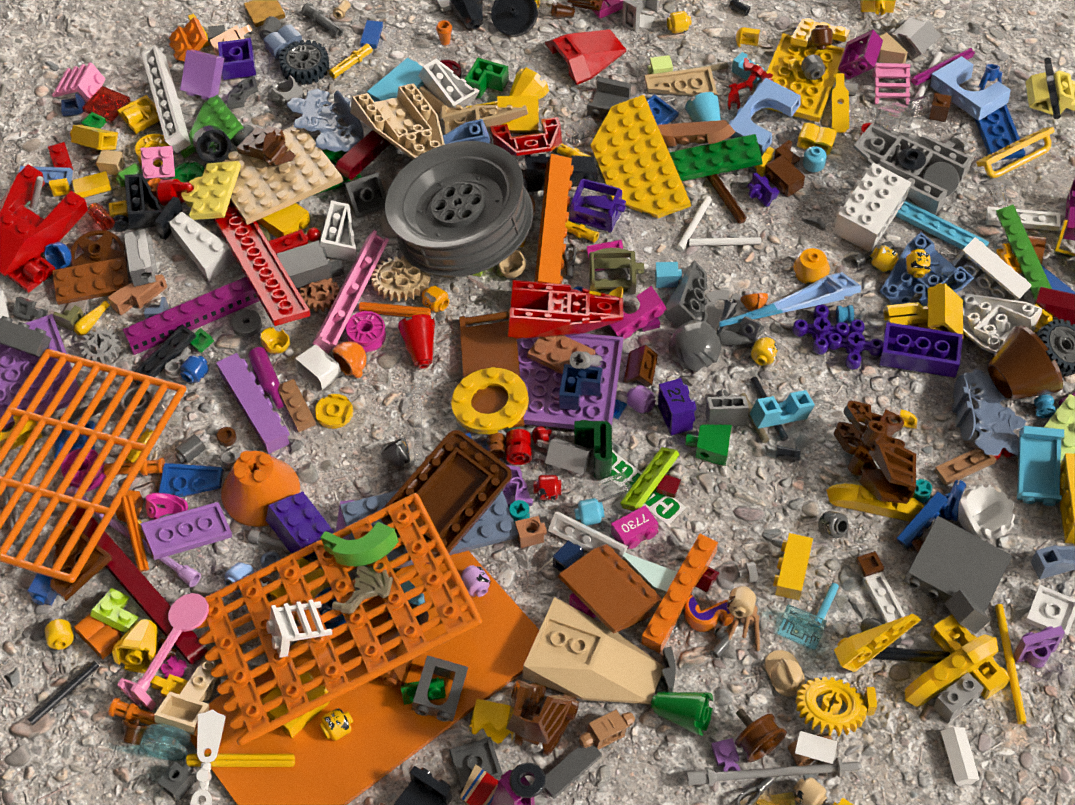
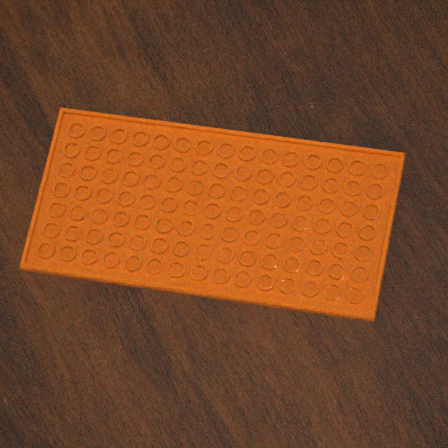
(382, 726)

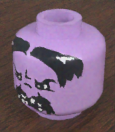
(475, 580)

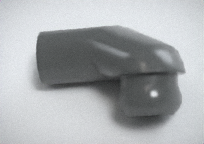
(722, 641)

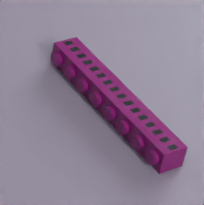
(190, 314)

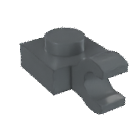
(26, 309)

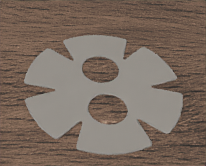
(714, 313)

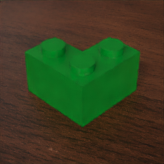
(486, 75)

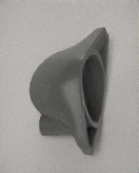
(396, 452)

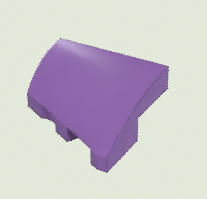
(516, 488)

